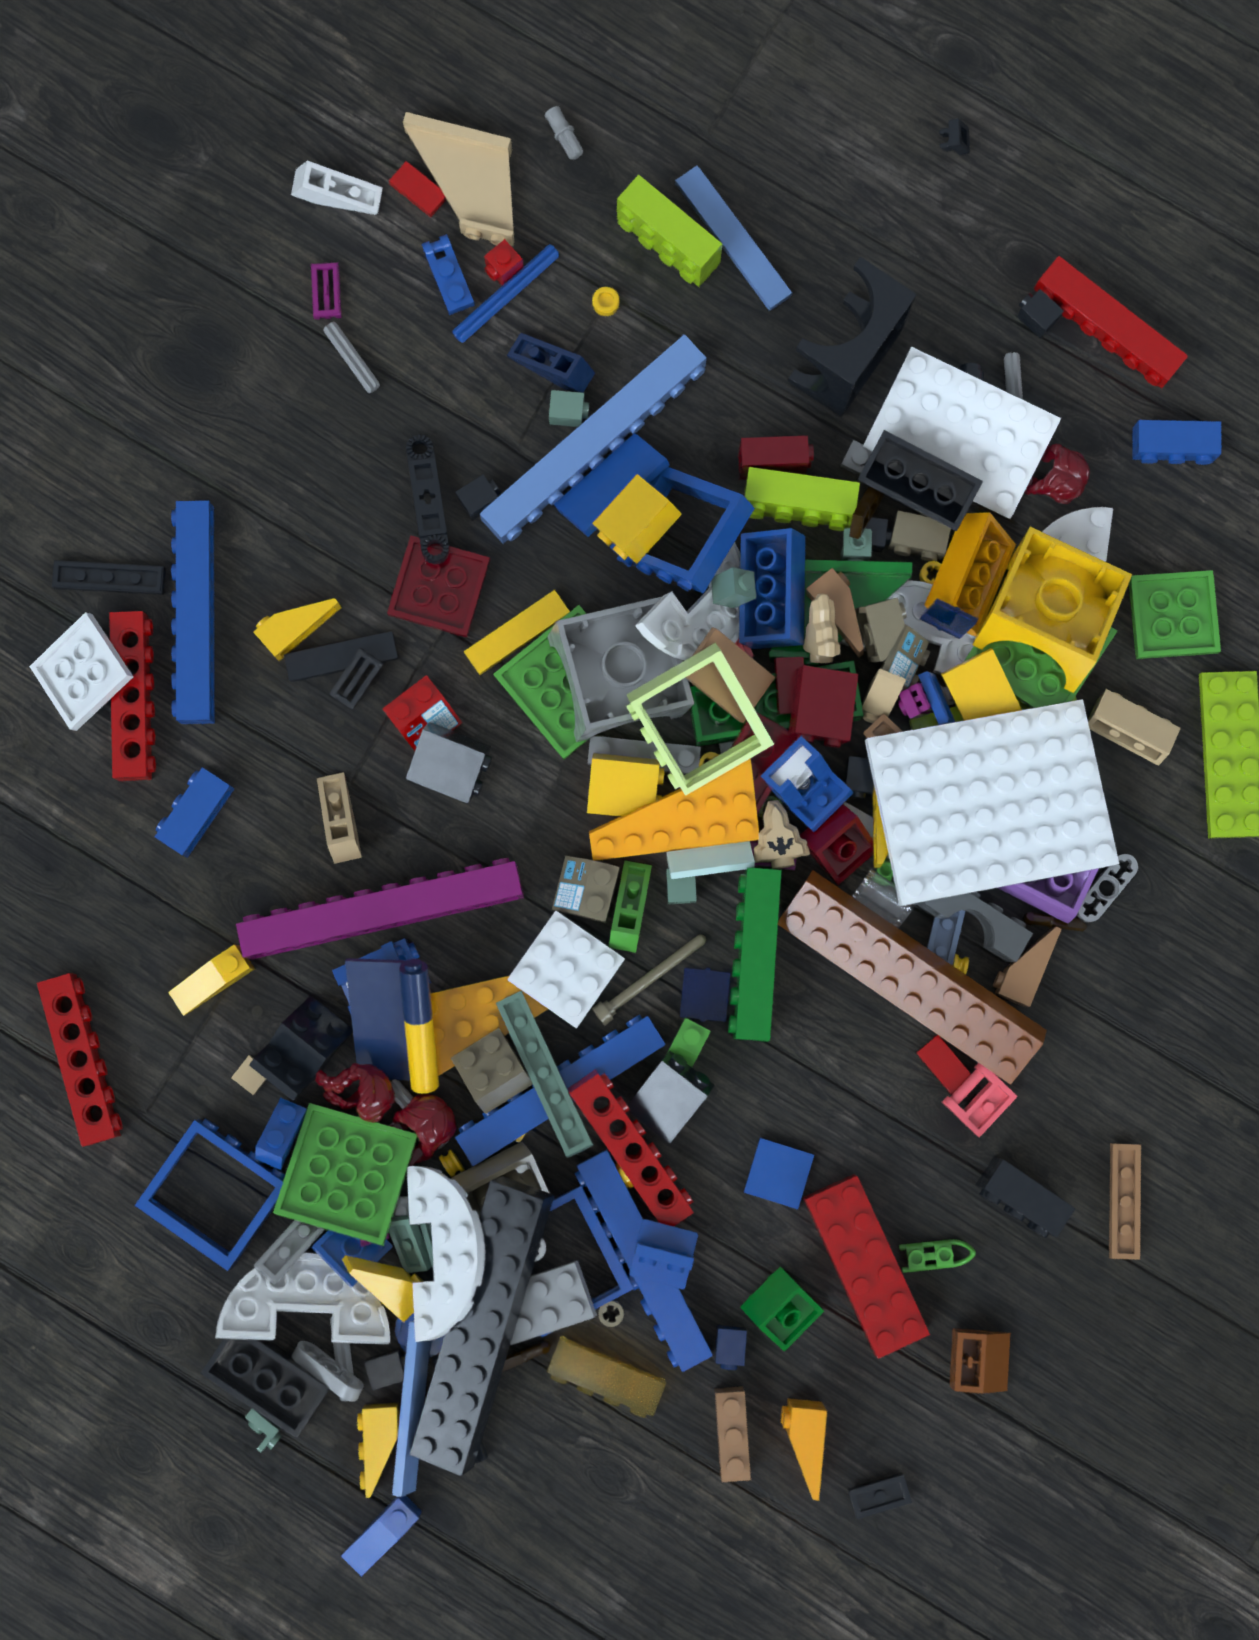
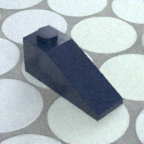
(552, 363)

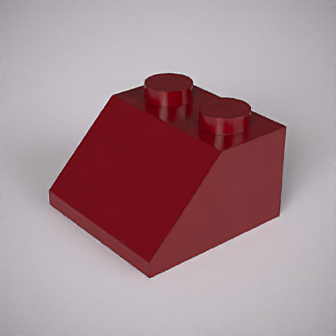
(840, 844)

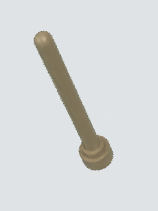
(606, 1010)

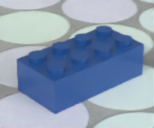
(779, 575)

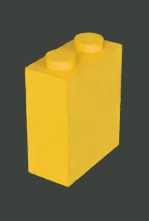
(636, 519)
(622, 784)

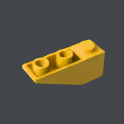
(380, 1434)

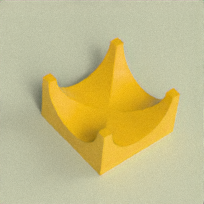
(1056, 603)

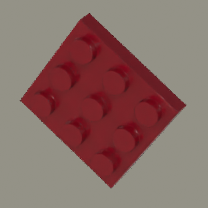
(441, 593)

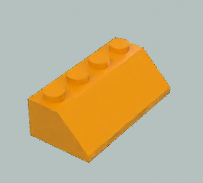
(973, 567)

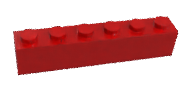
(1111, 323)

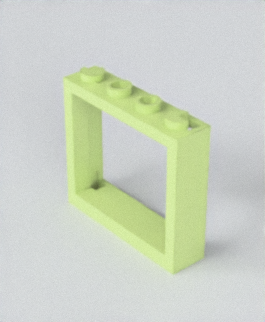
(724, 761)

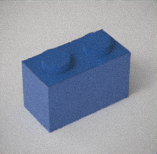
(280, 1133)

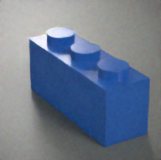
(1176, 441)
(193, 812)

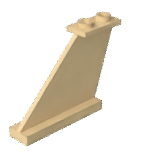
(470, 172)

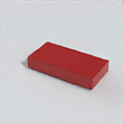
(418, 189)
(943, 1064)

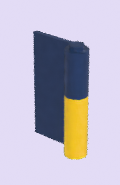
(394, 1019)

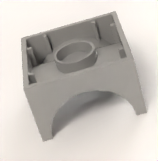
(608, 660)

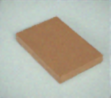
(749, 673)

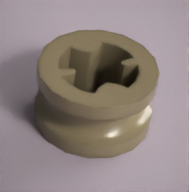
(619, 1317)

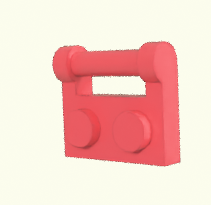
(985, 1105)

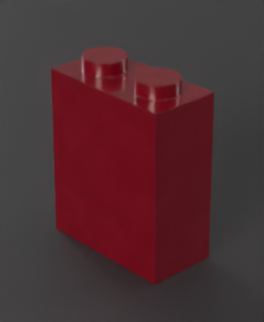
(781, 454)
(823, 705)

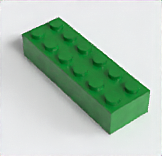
(716, 725)
(756, 954)

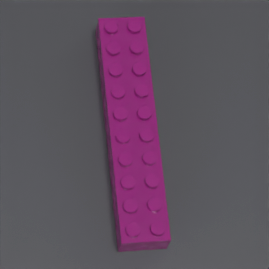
(380, 910)

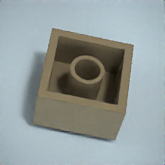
(491, 1071)

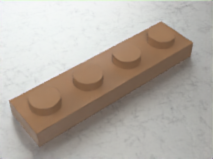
(1125, 1201)

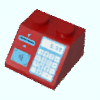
(417, 708)

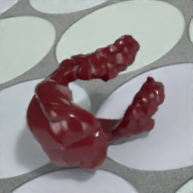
(1065, 479)
(373, 1095)
(430, 1120)

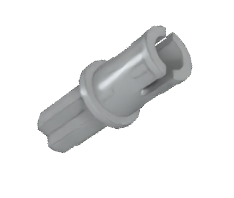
(564, 132)

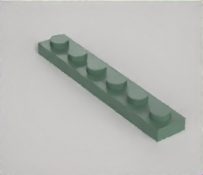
(544, 1074)

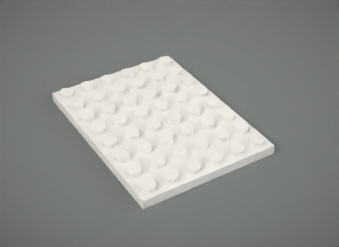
(991, 802)

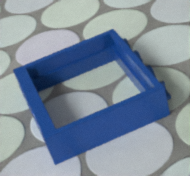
(718, 544)
(594, 1223)
(186, 1231)

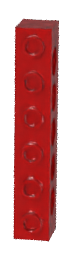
(141, 767)
(52, 993)
(665, 1211)

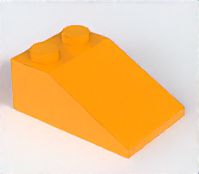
(806, 1430)

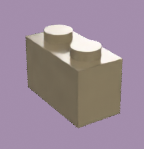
(919, 536)

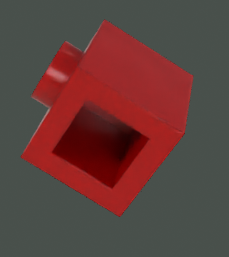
(502, 262)

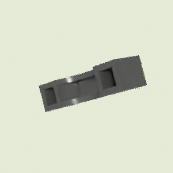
(1002, 935)

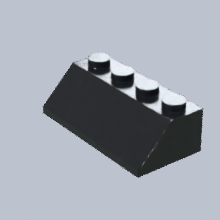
(920, 480)

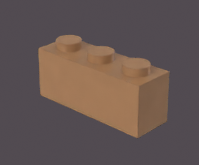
(732, 1434)

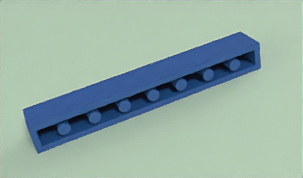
(194, 612)
(526, 1109)
(623, 1223)

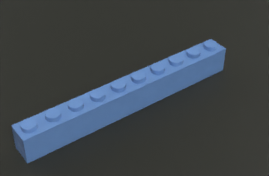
(593, 439)

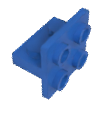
(663, 1254)

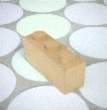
(1133, 727)

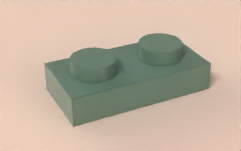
(409, 1245)

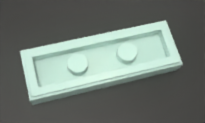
(710, 860)

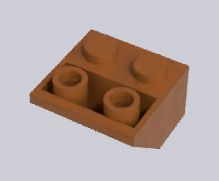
(979, 1361)

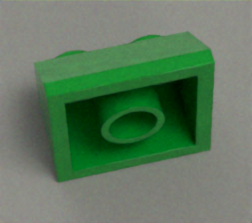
(781, 1309)

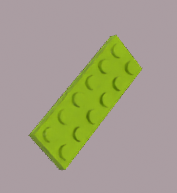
(1231, 752)

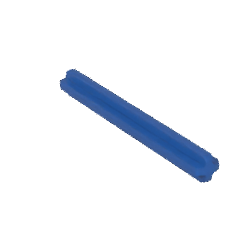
(505, 293)

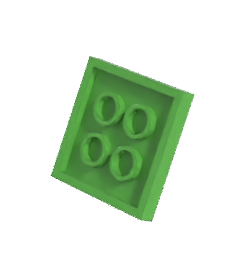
(1174, 614)

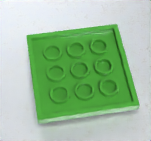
(1033, 673)
(542, 691)
(346, 1174)

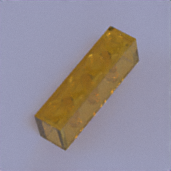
(606, 1376)

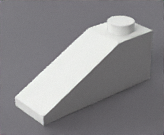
(335, 189)

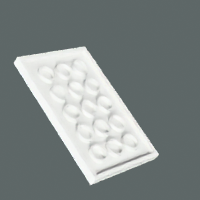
(967, 427)

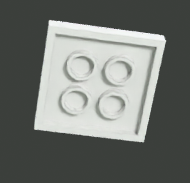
(81, 671)
(566, 969)

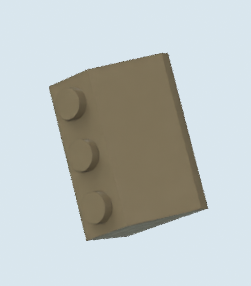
(514, 1163)

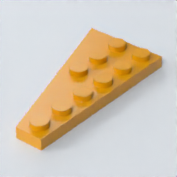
(708, 816)
(470, 1014)

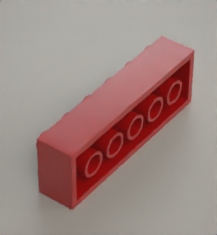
(866, 1266)

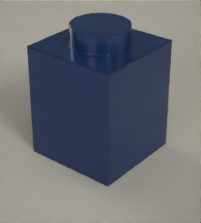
(730, 1347)

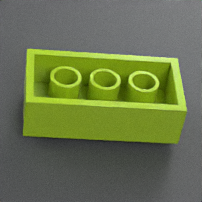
(668, 231)
(801, 498)

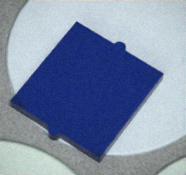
(948, 618)
(705, 994)

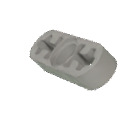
(1099, 909)
(327, 1371)

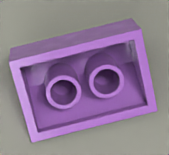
(1055, 895)

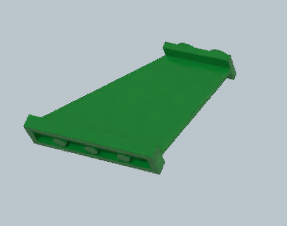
(869, 584)

